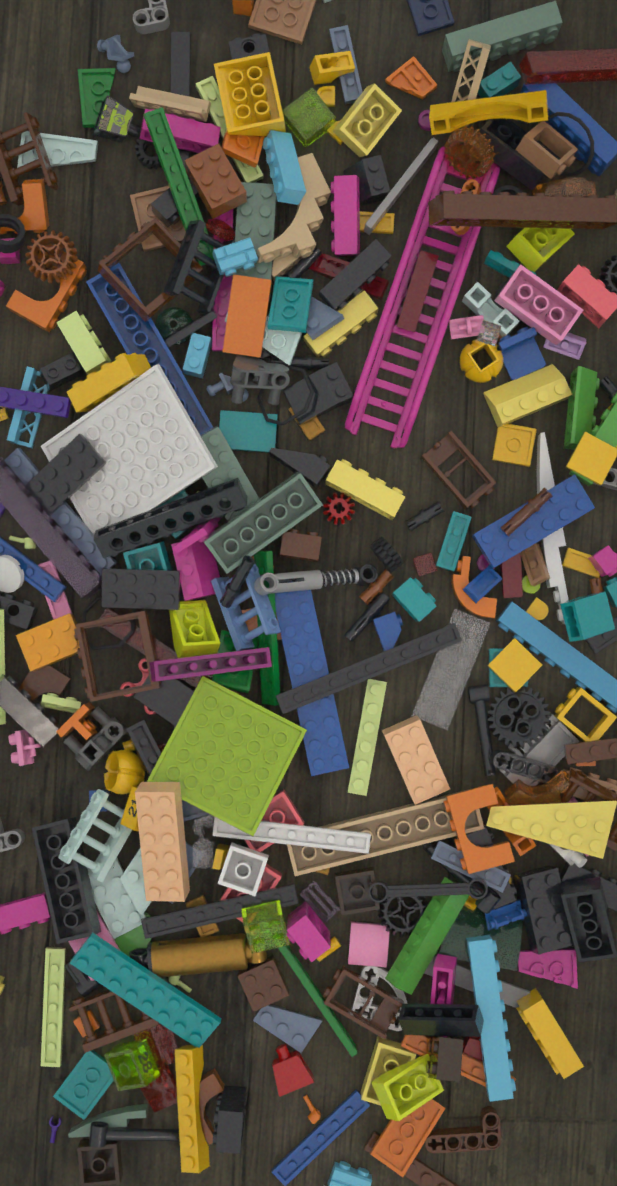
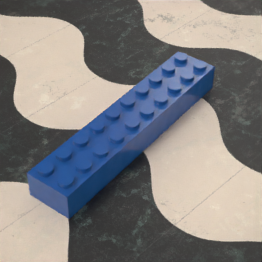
(144, 338)
(306, 663)

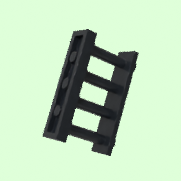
(182, 267)

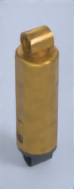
(197, 955)

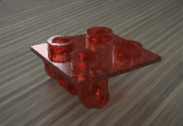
(161, 1043)
(161, 1091)

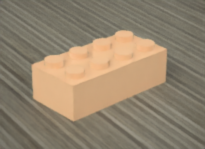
(416, 759)

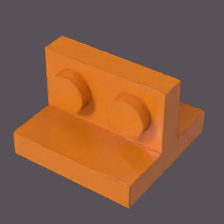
(78, 722)

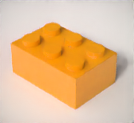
(49, 642)

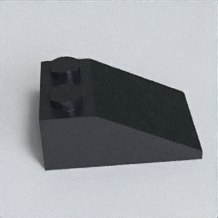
(329, 393)
(309, 465)

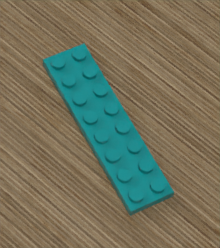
(145, 990)

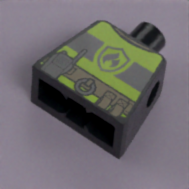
(115, 121)

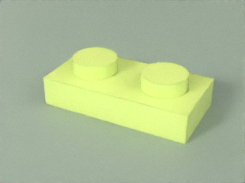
(54, 702)

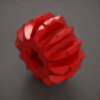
(345, 506)

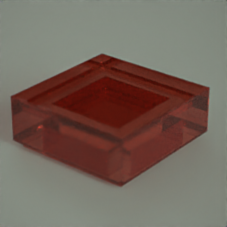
(424, 564)

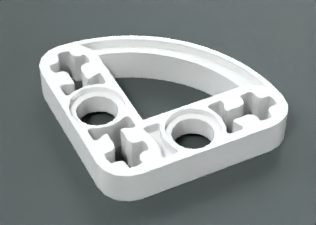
(360, 1000)

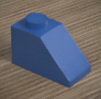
(388, 629)

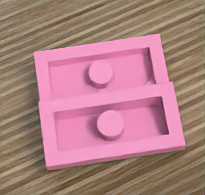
(368, 944)

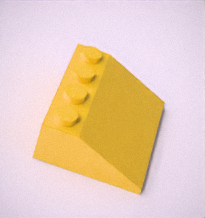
(250, 95)

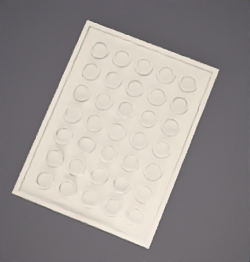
(147, 451)

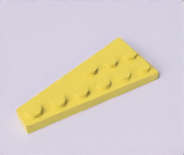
(572, 826)

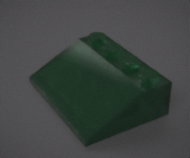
(473, 924)

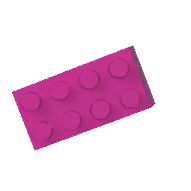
(308, 932)

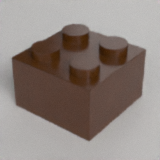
(300, 545)
(263, 983)

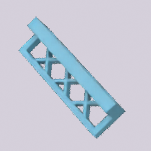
(19, 416)

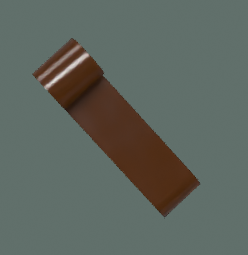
(462, 1133)

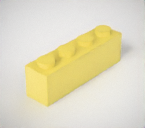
(355, 314)

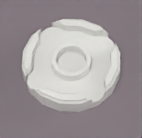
(10, 574)

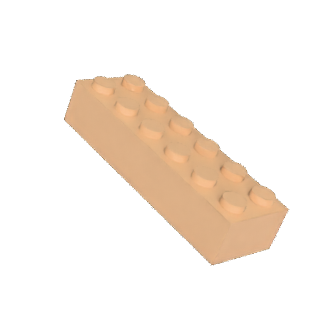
(162, 841)

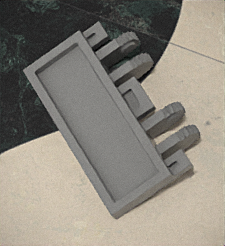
(548, 750)

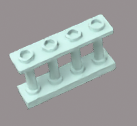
(109, 850)

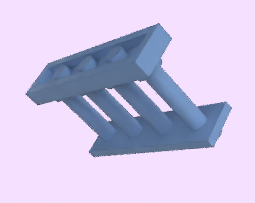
(237, 621)

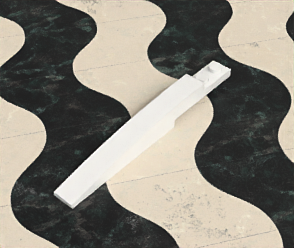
(551, 543)

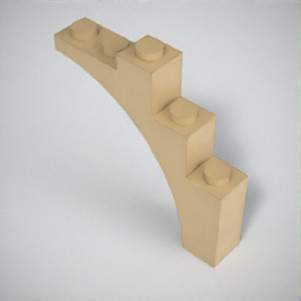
(308, 217)

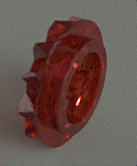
(220, 229)

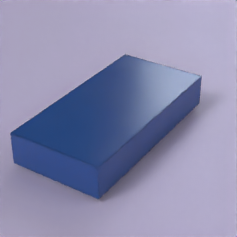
(482, 584)

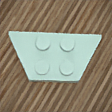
(134, 883)

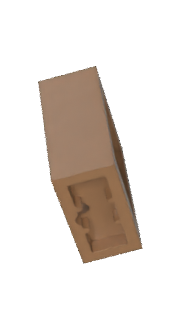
(540, 156)

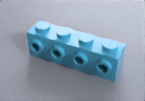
(284, 167)

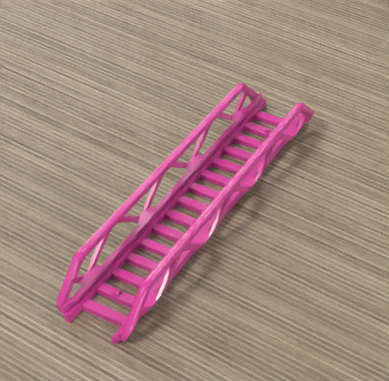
(387, 321)

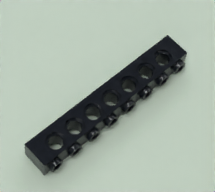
(176, 510)

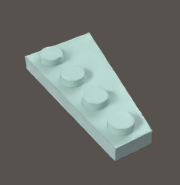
(60, 150)

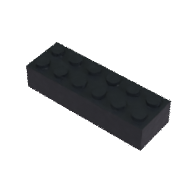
(65, 884)

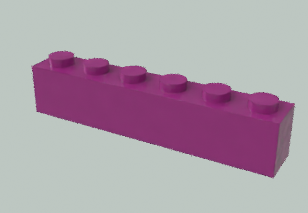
(210, 664)

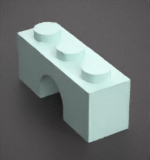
(480, 302)

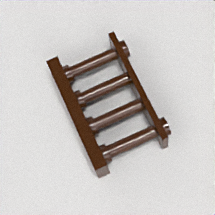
(11, 174)
(580, 779)
(110, 1033)

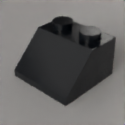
(372, 179)

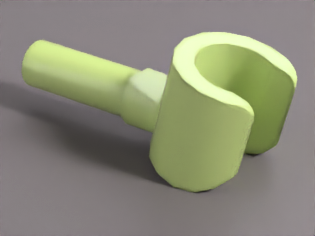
(28, 542)
(174, 980)

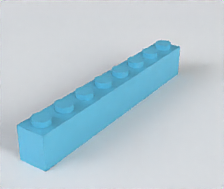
(487, 996)

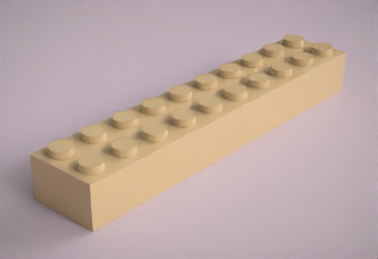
(389, 831)

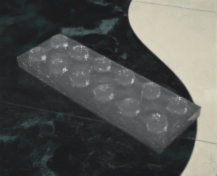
(451, 671)

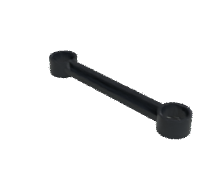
(428, 890)

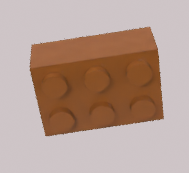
(215, 181)

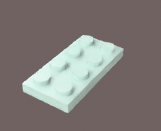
(115, 902)

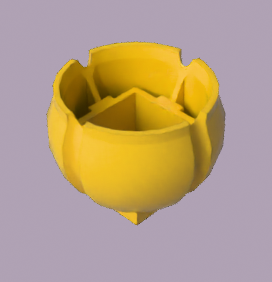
(471, 368)
(123, 771)

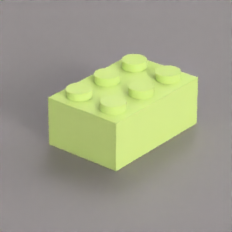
(83, 342)

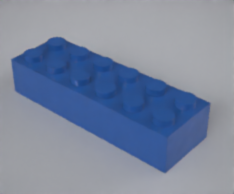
(604, 144)
(565, 506)

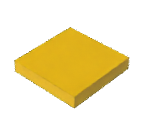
(514, 444)
(592, 458)
(514, 665)

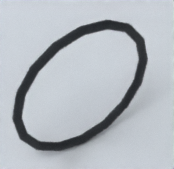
(589, 136)

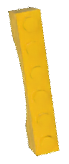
(523, 106)
(193, 1146)

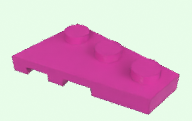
(199, 534)
(554, 965)

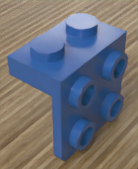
(521, 353)

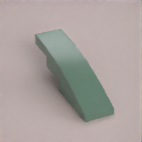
(115, 1118)

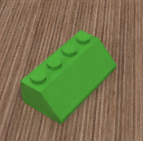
(580, 405)

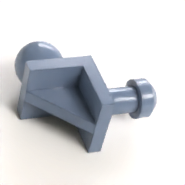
(116, 52)
(225, 383)

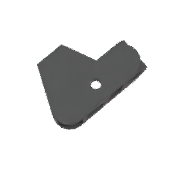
(251, 369)
(102, 742)

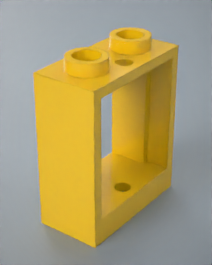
(601, 726)

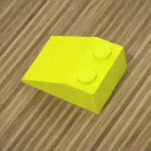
(537, 245)
(193, 630)
(406, 1088)

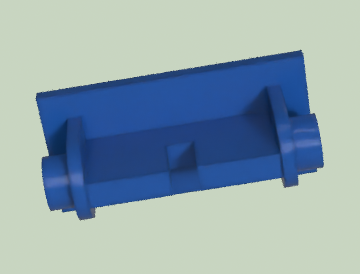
(505, 914)

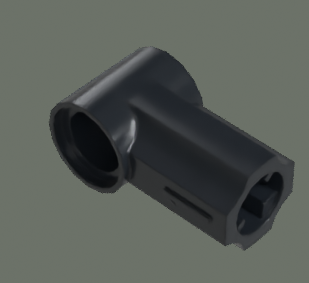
(83, 982)

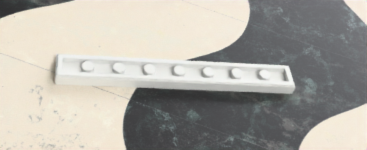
(299, 835)

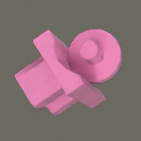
(465, 327)
(25, 747)

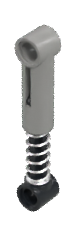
(313, 579)

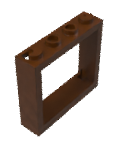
(120, 251)
(84, 654)

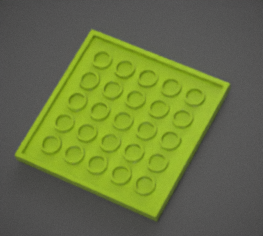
(228, 755)

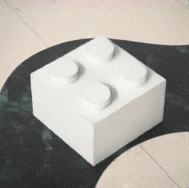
(243, 869)

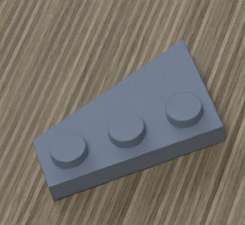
(321, 318)
(289, 1026)

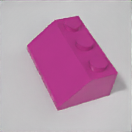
(197, 570)

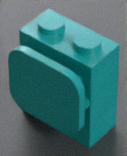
(587, 616)

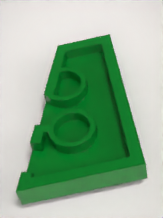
(93, 89)

